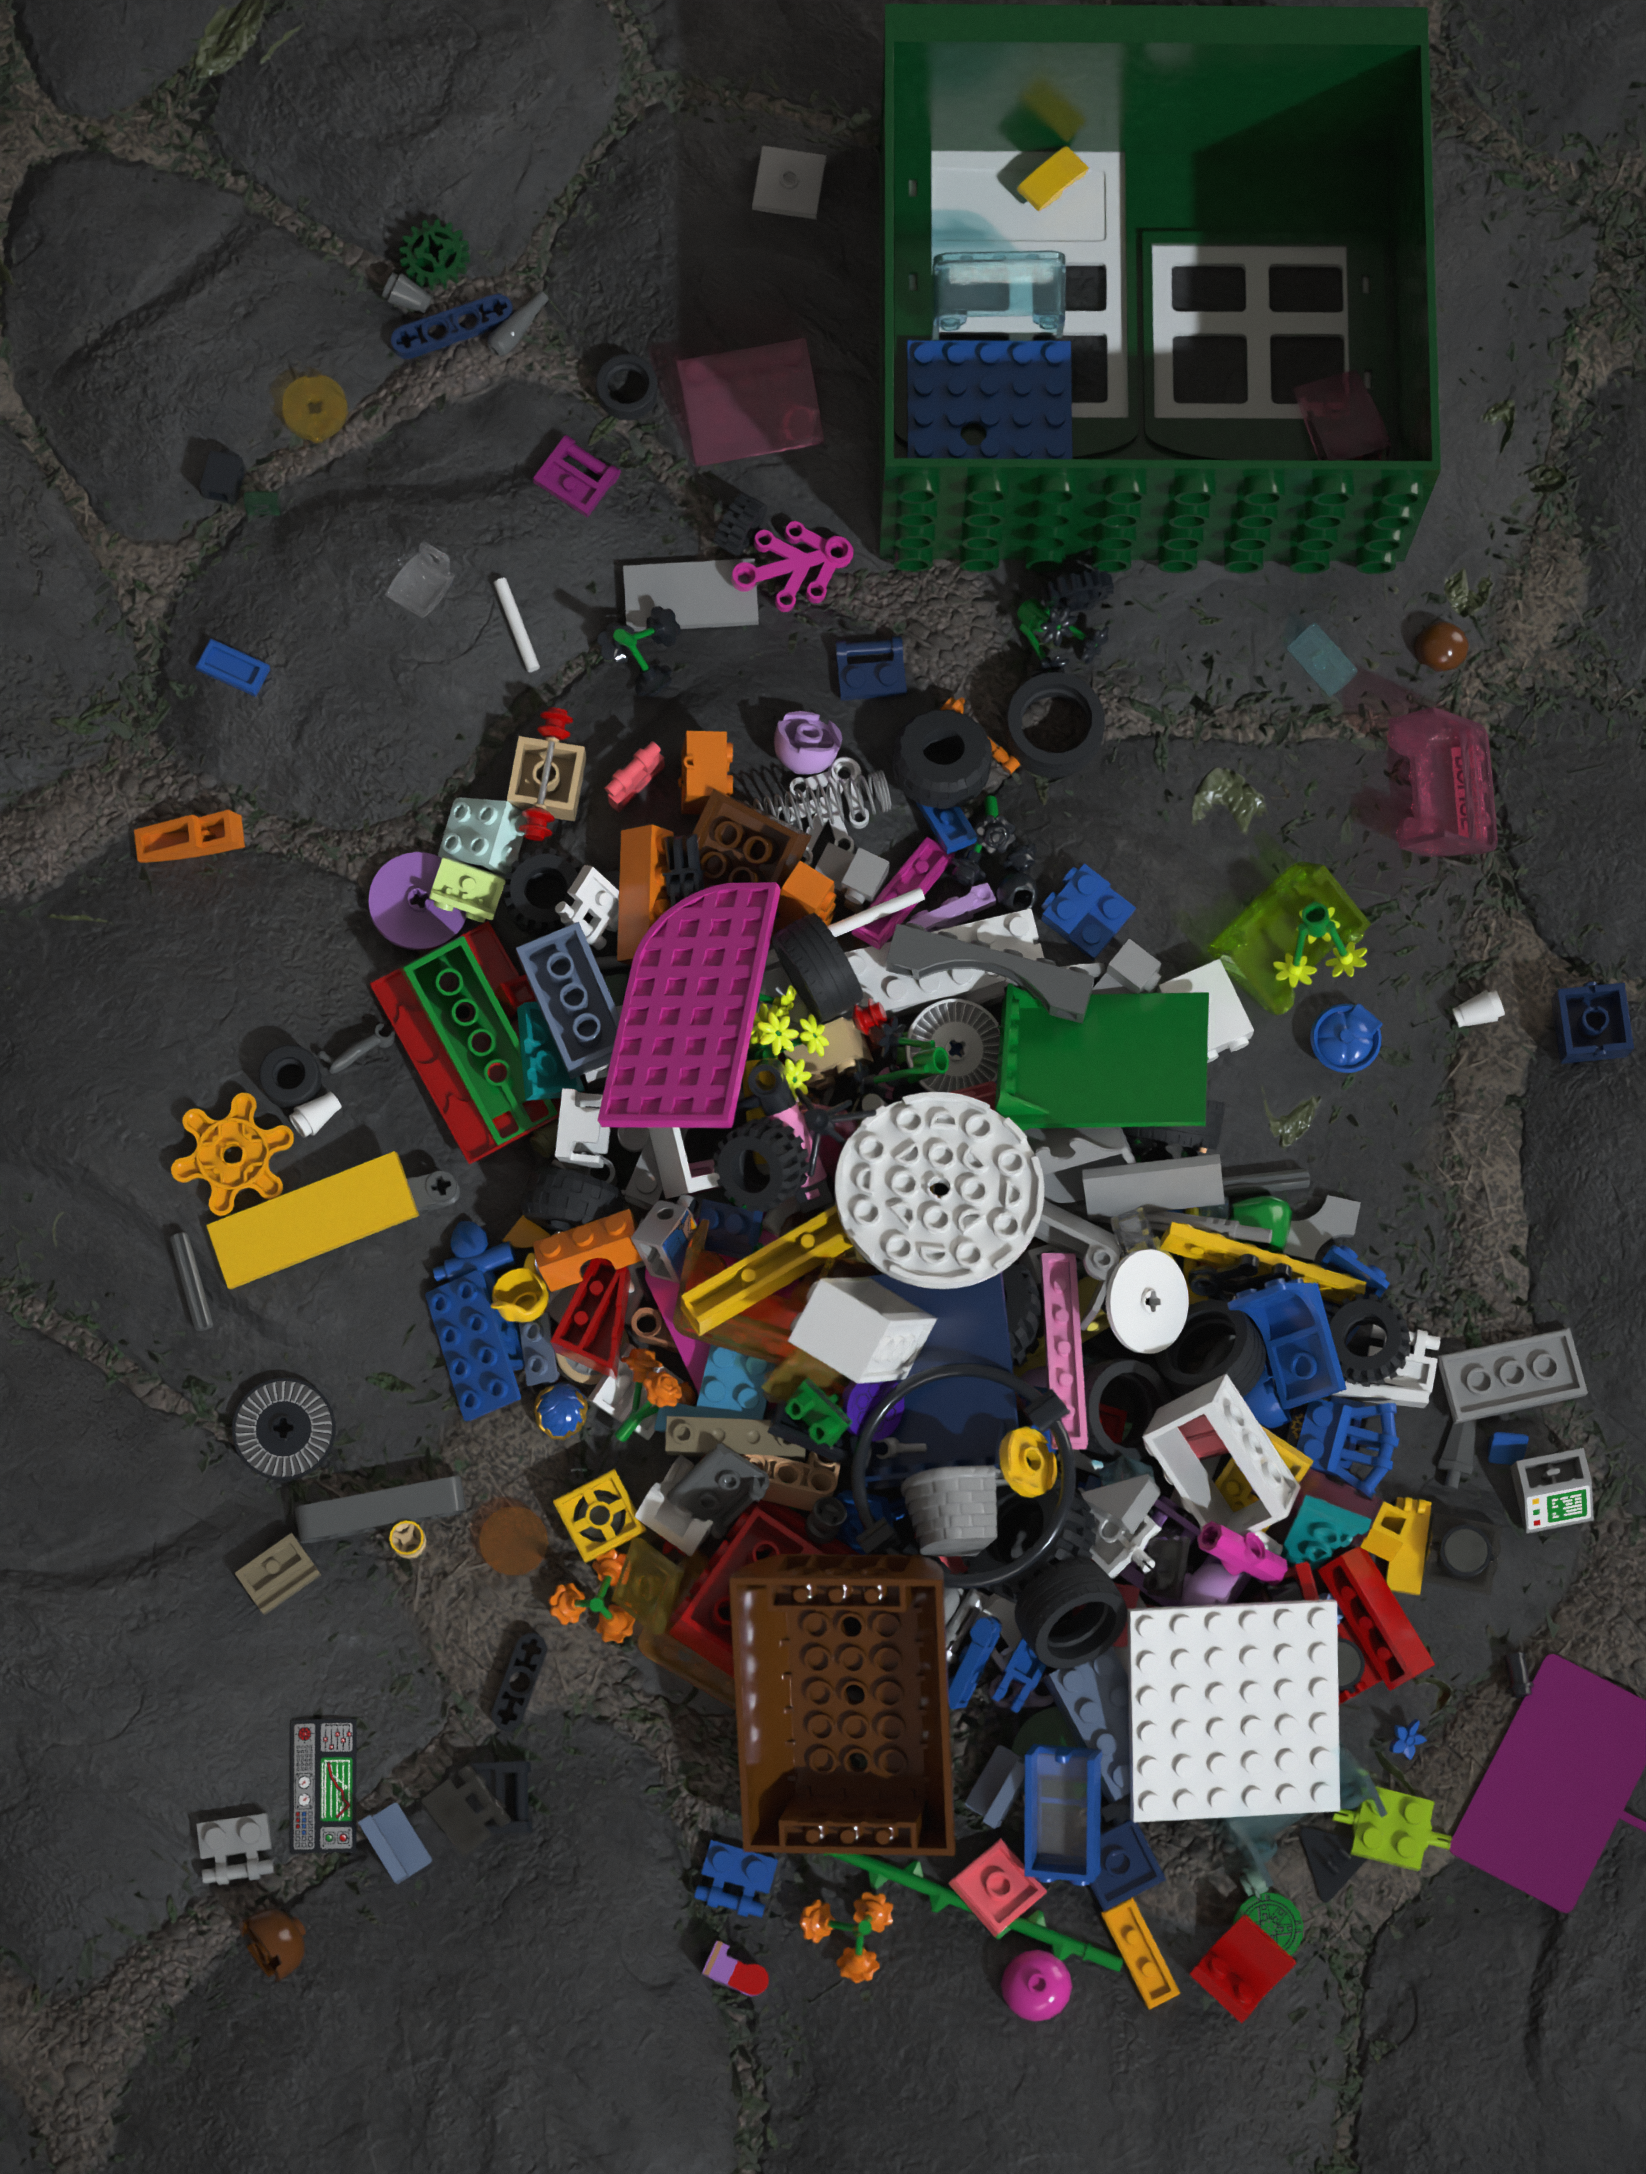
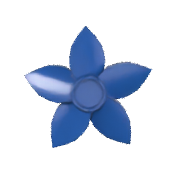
(1406, 1739)

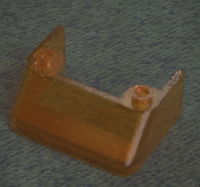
(758, 1330)

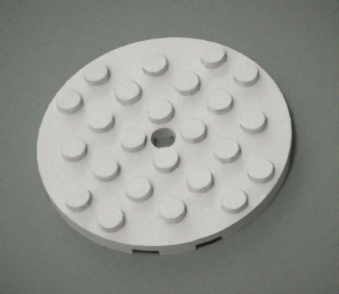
(948, 1239)

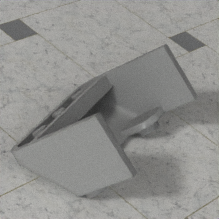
(1090, 1244)

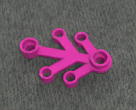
(795, 562)

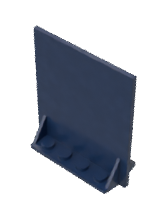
(956, 1415)

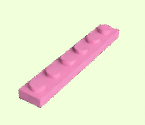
(1063, 1341)

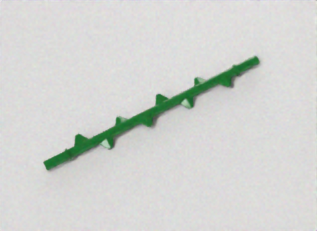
(941, 1896)

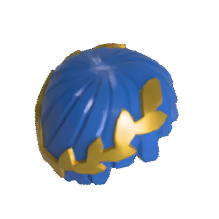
(560, 1410)

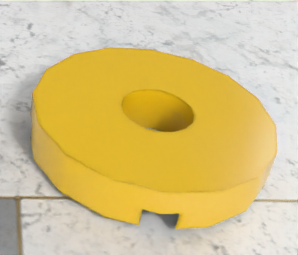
(1013, 1462)

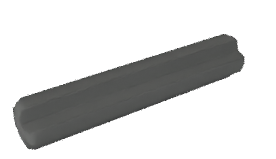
(1266, 1182)
(191, 1281)

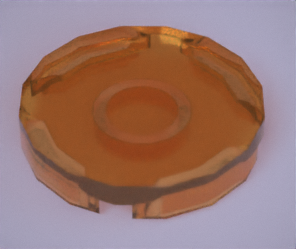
(513, 1541)

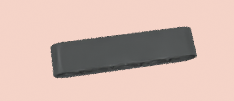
(380, 1509)

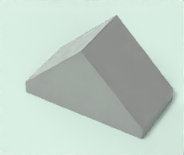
(1124, 1501)

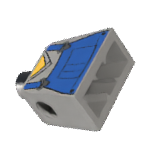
(665, 1237)

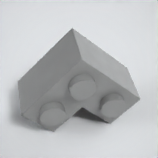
(856, 876)
(1130, 972)

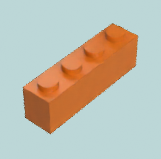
(641, 886)

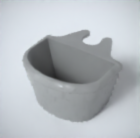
(1069, 1151)
(953, 1509)

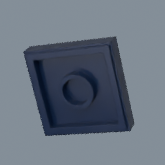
(1125, 1864)

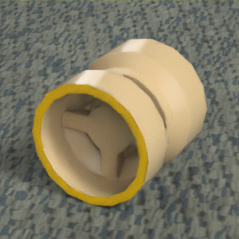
(403, 1535)

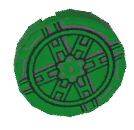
(1275, 1917)

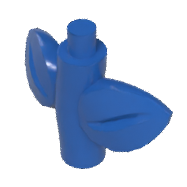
(471, 1254)

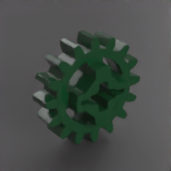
(449, 250)

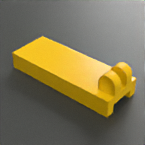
(1406, 1569)

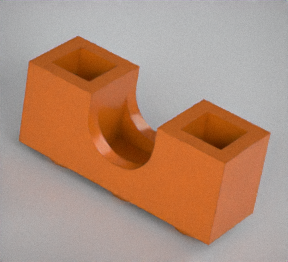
(564, 1253)

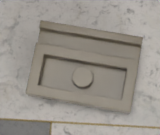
(277, 1574)

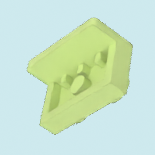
(467, 889)

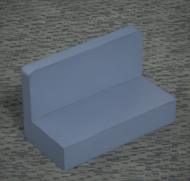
(998, 1786)
(395, 1842)

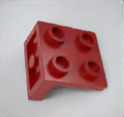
(1242, 1967)

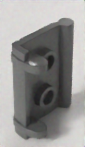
(720, 1488)

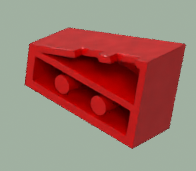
(595, 1318)

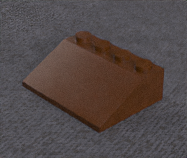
(745, 844)

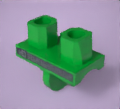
(819, 1412)

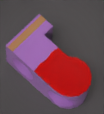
(744, 1978)

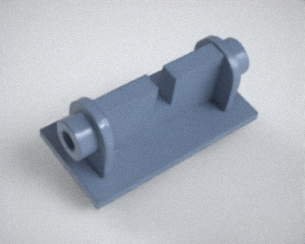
(538, 1351)

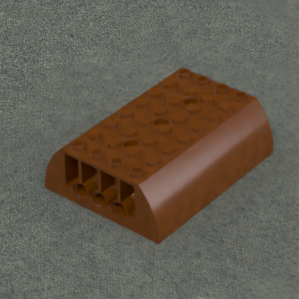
(802, 1724)

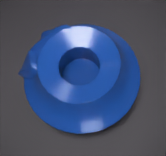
(1346, 1037)

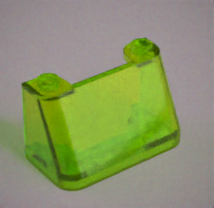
(1269, 931)

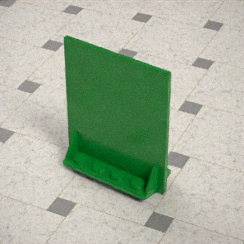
(1126, 1065)

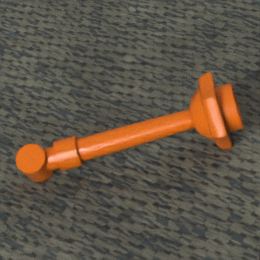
(1010, 763)

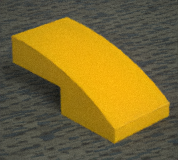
(1051, 178)

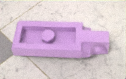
(956, 909)

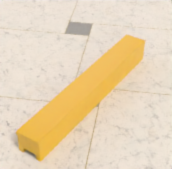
(765, 1271)

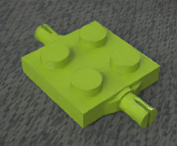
(1399, 1835)

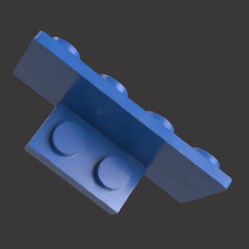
(476, 1345)

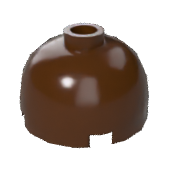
(275, 1941)

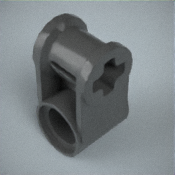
(426, 1192)

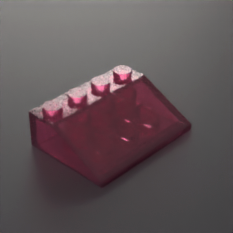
(750, 402)

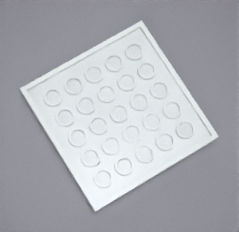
(1233, 1710)

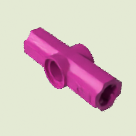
(1242, 1553)

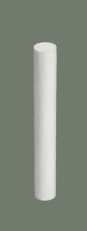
(516, 625)

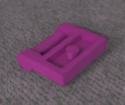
(571, 484)

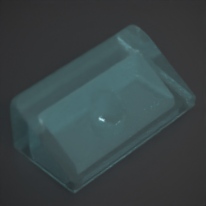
(1322, 659)

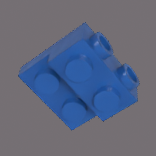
(1086, 911)

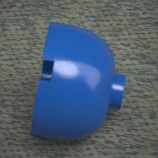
(1265, 1401)

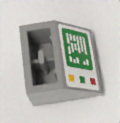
(1553, 1490)

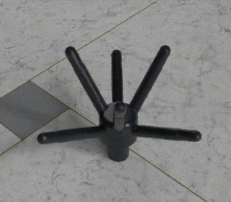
(823, 1123)

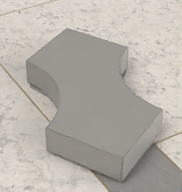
(1334, 1220)

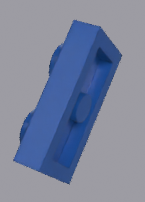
(949, 827)

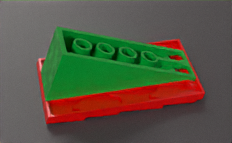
(470, 1061)

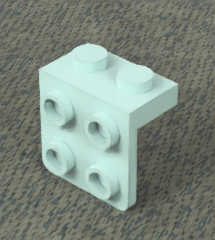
(483, 834)

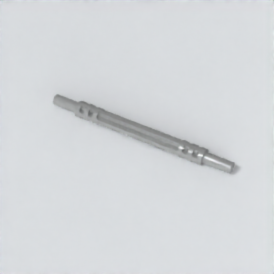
(1162, 1219)

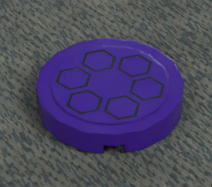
(860, 1401)

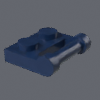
(873, 678)

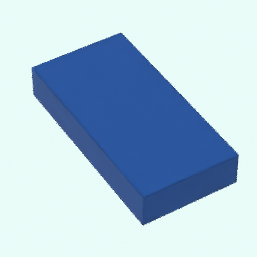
(232, 667)

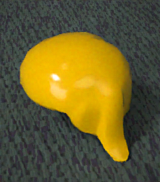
(521, 1293)

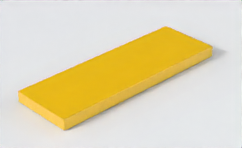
(312, 1220)

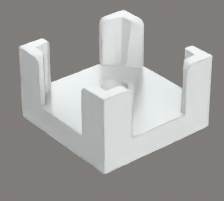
(673, 1520)

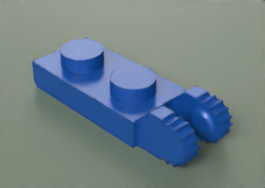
(973, 1661)
(1023, 1668)

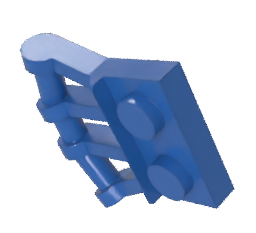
(1325, 1435)

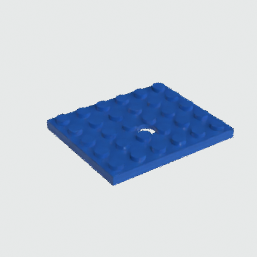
(1006, 387)

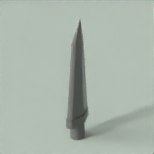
(1458, 1453)

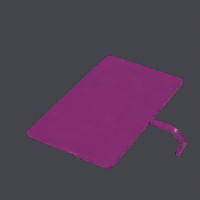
(1557, 1785)

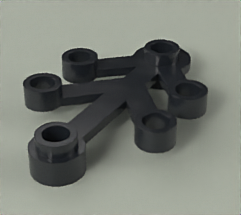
(1213, 1282)

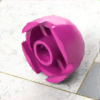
(1036, 1985)

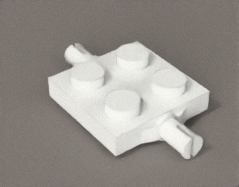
(1117, 1547)

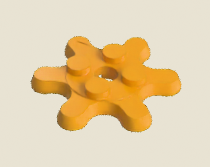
(216, 1137)

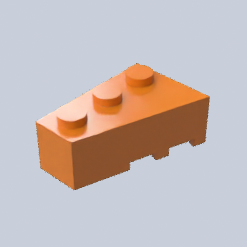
(804, 894)

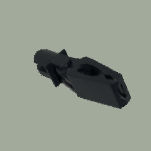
(682, 860)

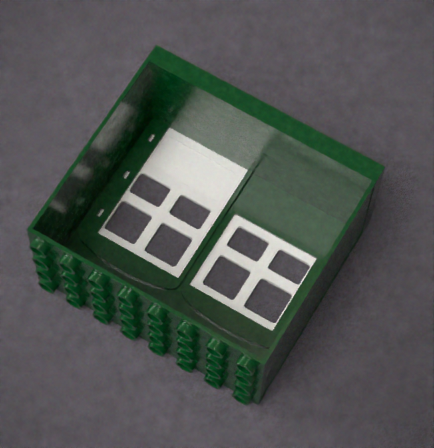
(1203, 147)

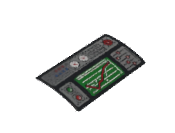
(323, 1786)

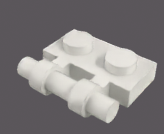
(599, 898)
(1419, 1369)

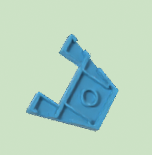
(728, 1389)

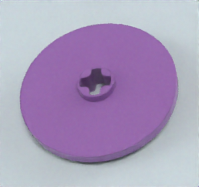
(392, 910)

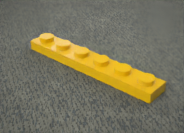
(1223, 1252)

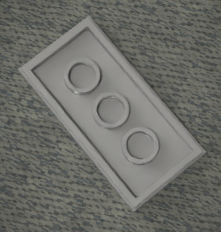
(695, 592)
(1153, 1186)
(1512, 1375)

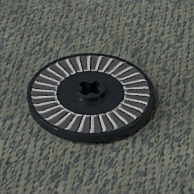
(303, 1410)

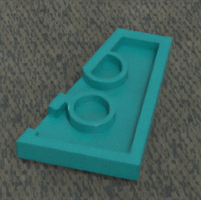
(541, 1063)
(1319, 1531)

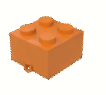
(704, 768)

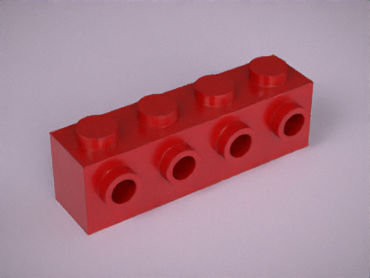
(1376, 1617)

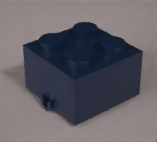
(1592, 1022)

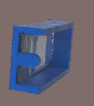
(1062, 1813)

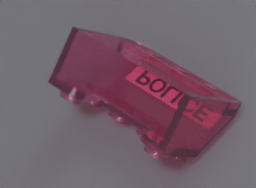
(1449, 784)

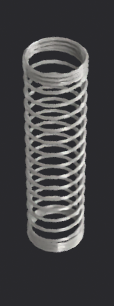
(881, 791)

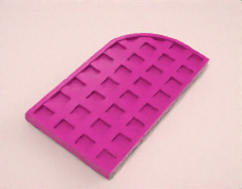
(691, 1011)

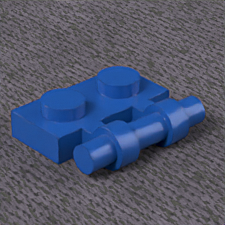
(740, 1868)

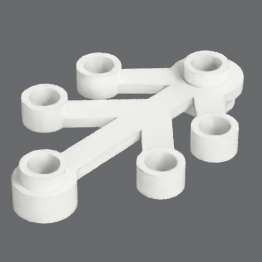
(838, 828)

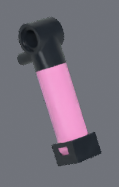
(779, 1103)

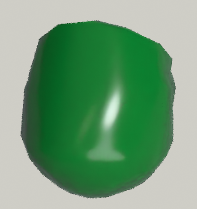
(1266, 1213)

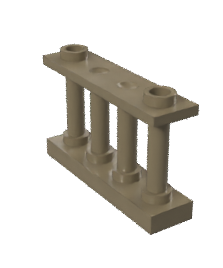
(744, 1436)

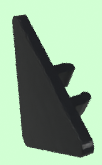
(1330, 1861)

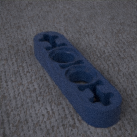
(449, 320)

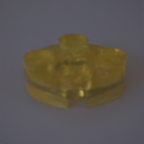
(314, 390)

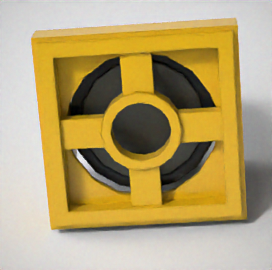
(600, 1516)

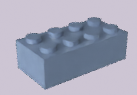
(572, 998)
(1097, 1714)

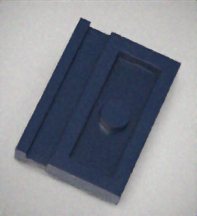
(730, 1229)

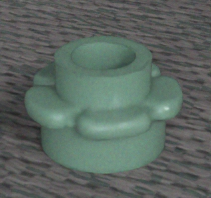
(1252, 1882)

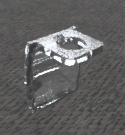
(422, 581)

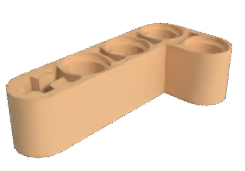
(800, 1479)

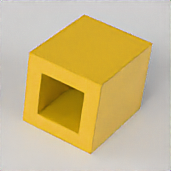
(1388, 1532)

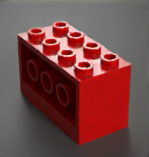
(698, 1619)

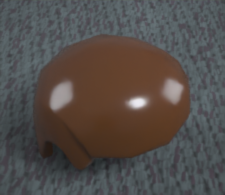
(1441, 646)

